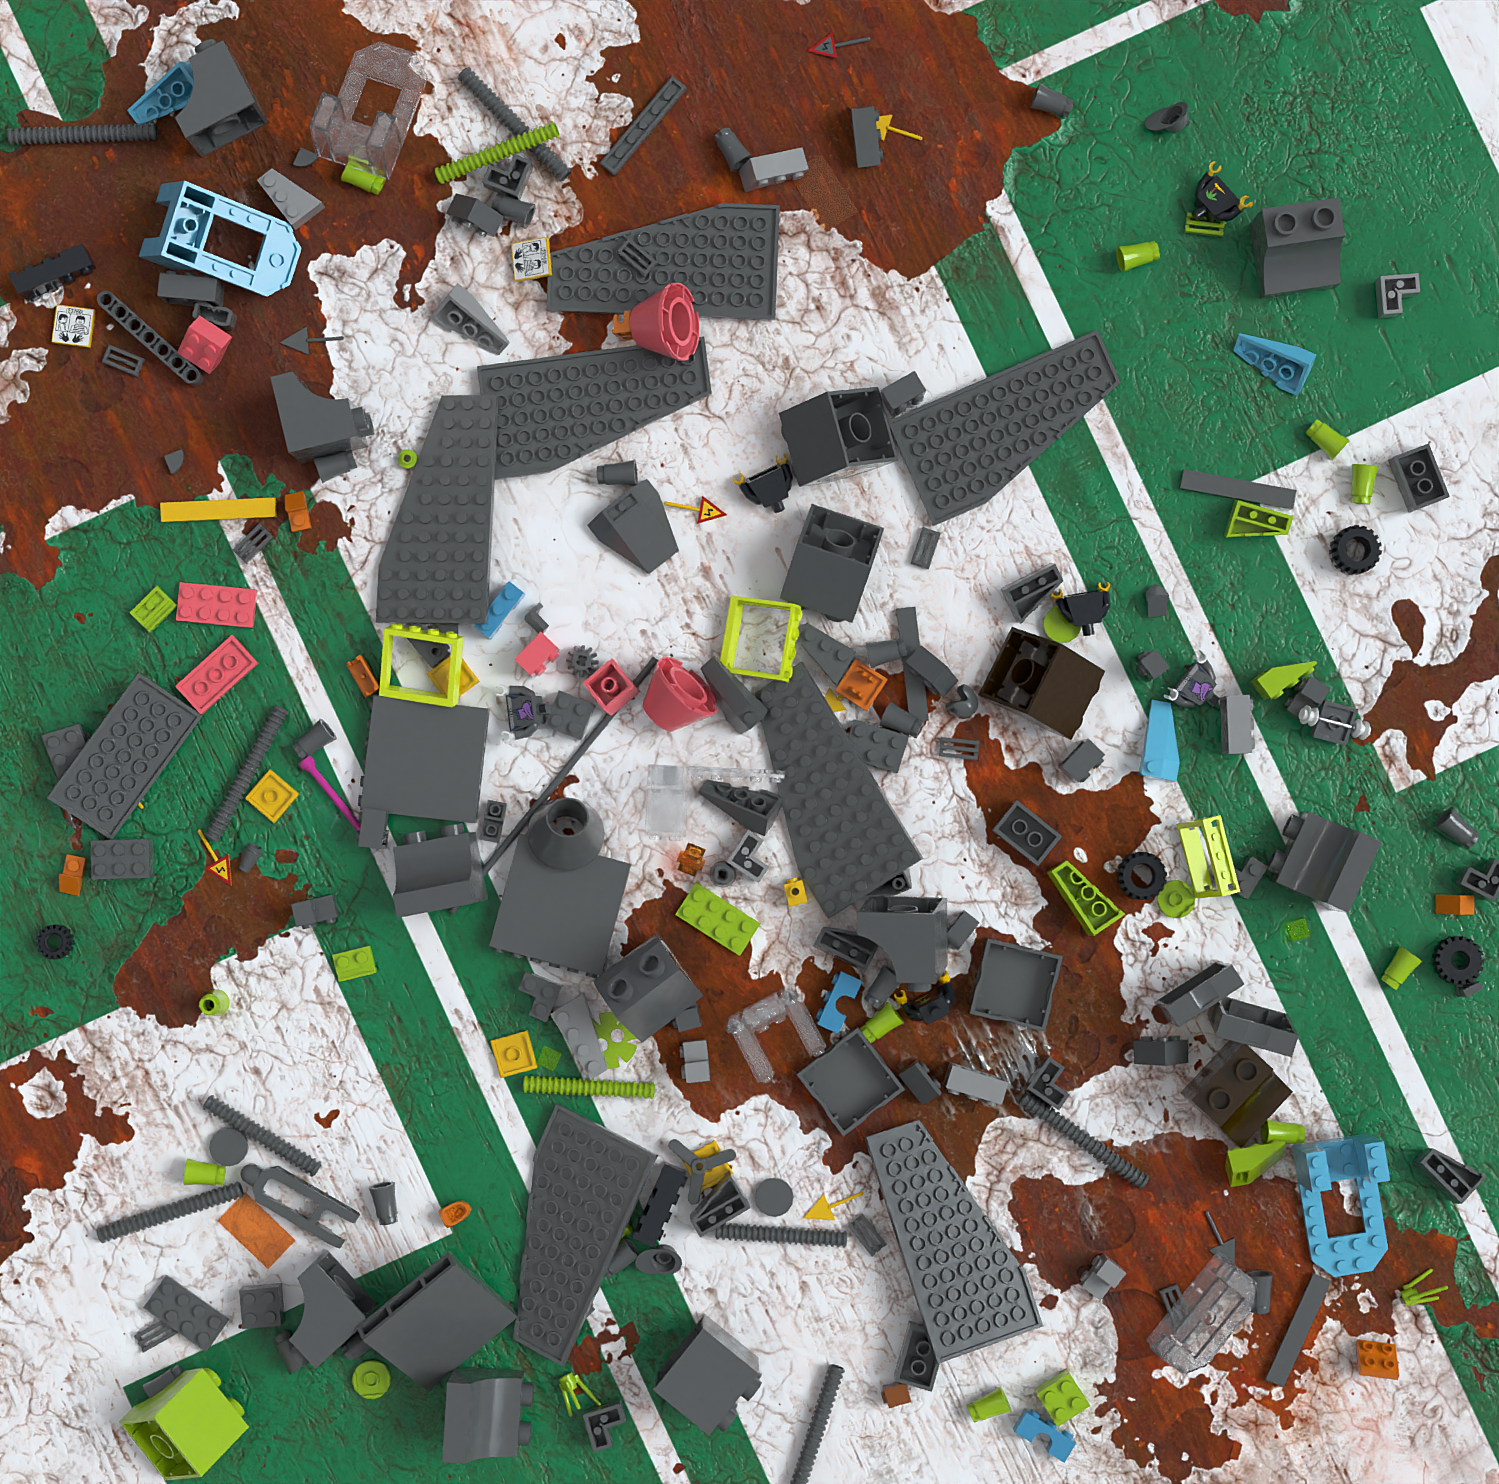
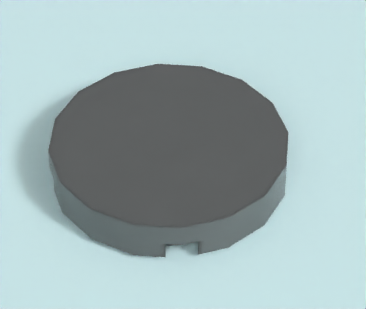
(228, 1147)
(774, 1197)

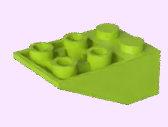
(1274, 680)
(1249, 1163)

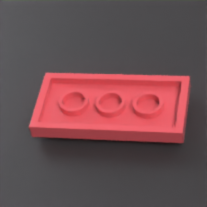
(216, 605)
(217, 674)

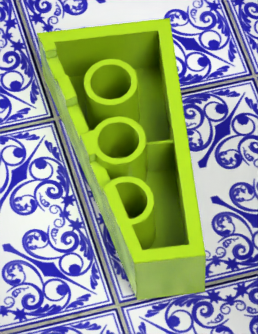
(1084, 899)

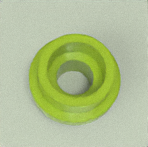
(411, 463)

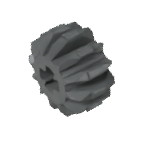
(588, 662)

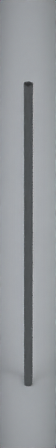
(558, 779)

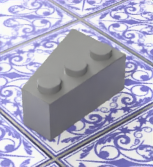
(773, 169)
(291, 200)

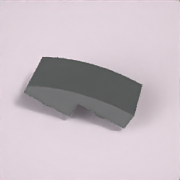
(493, 821)

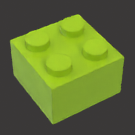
(1062, 1397)

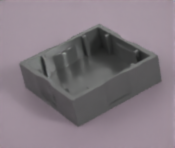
(1015, 984)
(1199, 993)
(1253, 1026)
(850, 1080)

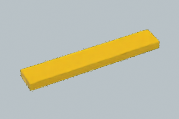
(218, 510)

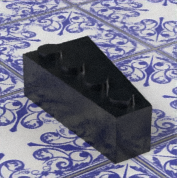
(53, 273)
(659, 1204)

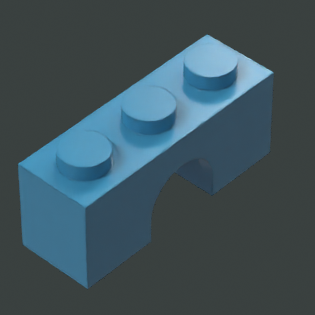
(500, 608)
(829, 1016)
(1030, 1424)

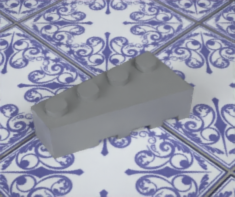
(578, 1029)

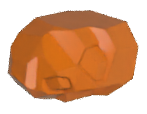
(454, 1213)

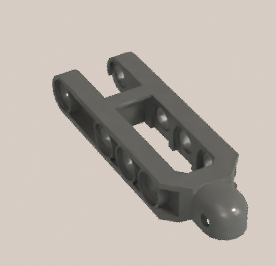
(258, 1177)

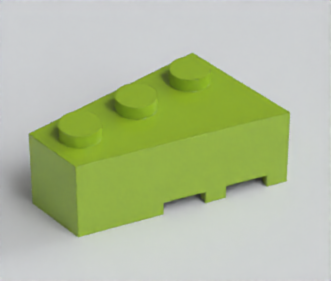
(1256, 521)

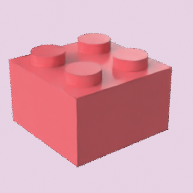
(204, 344)
(537, 655)
(611, 687)

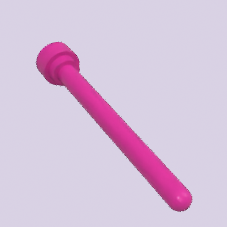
(309, 765)

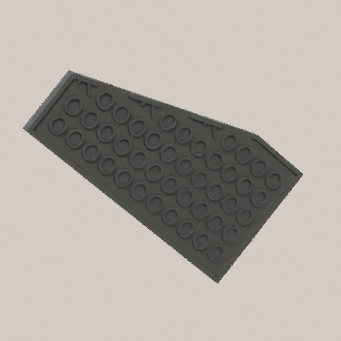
(718, 253)
(583, 401)
(990, 431)
(442, 535)
(833, 807)
(576, 1216)
(955, 1258)

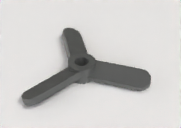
(698, 1174)

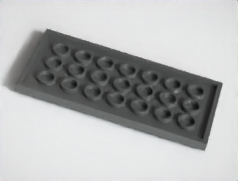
(124, 755)

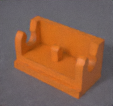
(622, 330)
(363, 676)

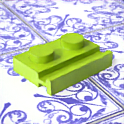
(153, 609)
(354, 963)

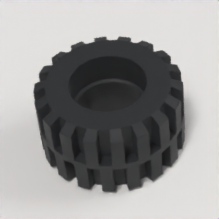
(1370, 544)
(1156, 883)

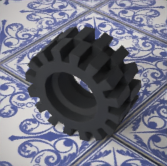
(43, 939)

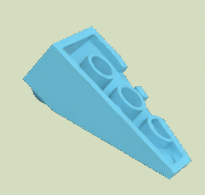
(166, 96)
(1281, 362)
(1160, 748)

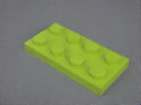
(718, 919)

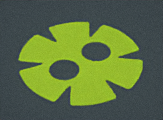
(622, 1049)

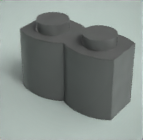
(219, 316)

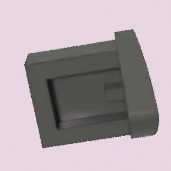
(1156, 601)
(535, 620)
(1468, 989)

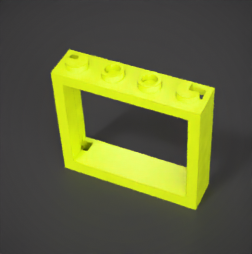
(415, 632)
(732, 634)
(1218, 853)

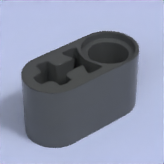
(961, 930)

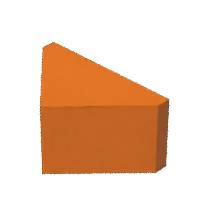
(1454, 904)

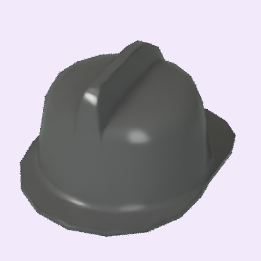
(1170, 118)
(660, 1260)

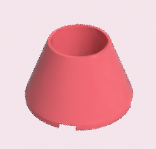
(667, 323)
(677, 696)

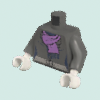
(1195, 685)
(524, 711)

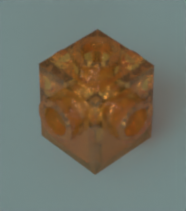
(691, 859)

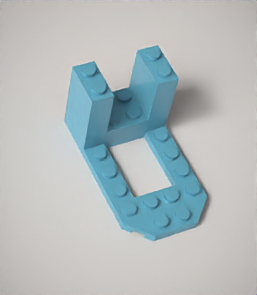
(187, 229)
(1337, 1160)

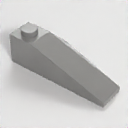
(467, 317)

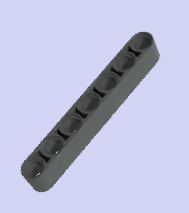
(142, 334)

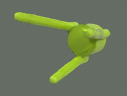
(1411, 1296)
(568, 1384)

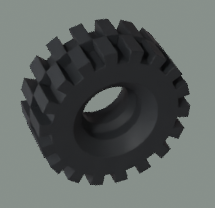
(1443, 956)

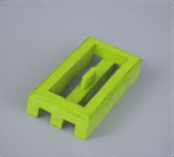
(1205, 224)

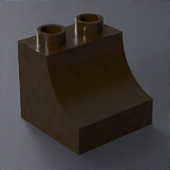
(1042, 682)
(1237, 1091)

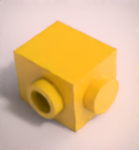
(795, 892)

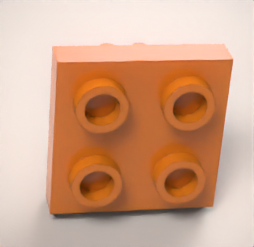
(861, 685)
(1377, 1359)

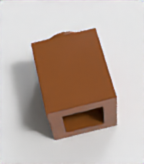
(895, 1394)

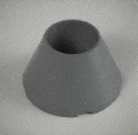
(561, 850)

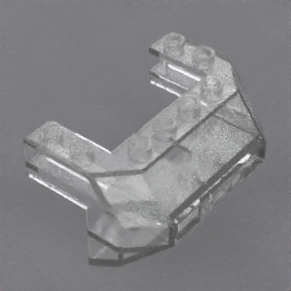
(1204, 1315)

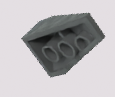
(735, 700)
(748, 807)

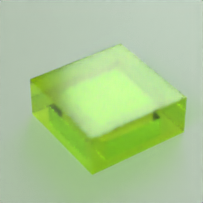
(1298, 929)
(549, 1058)

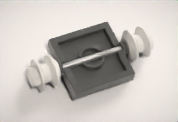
(1334, 722)

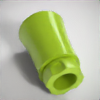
(363, 180)
(1136, 255)
(1327, 438)
(1363, 483)
(1400, 968)
(220, 1000)
(881, 1023)
(1282, 1131)
(203, 1173)
(989, 1405)

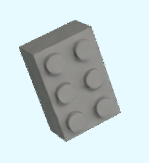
(1236, 724)
(975, 1084)

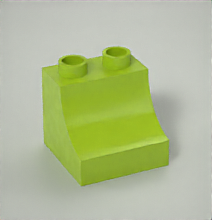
(186, 1425)

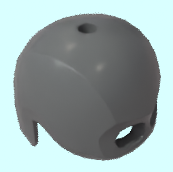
(966, 705)

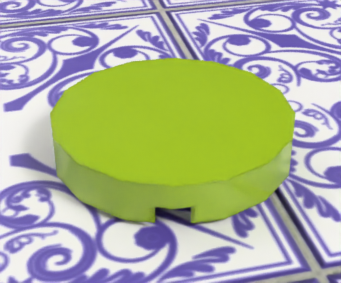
(1058, 628)
(1176, 899)
(371, 1379)

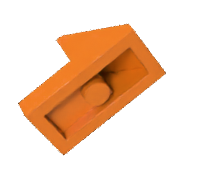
(298, 511)
(72, 876)

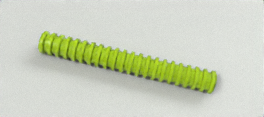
(497, 152)
(588, 1087)

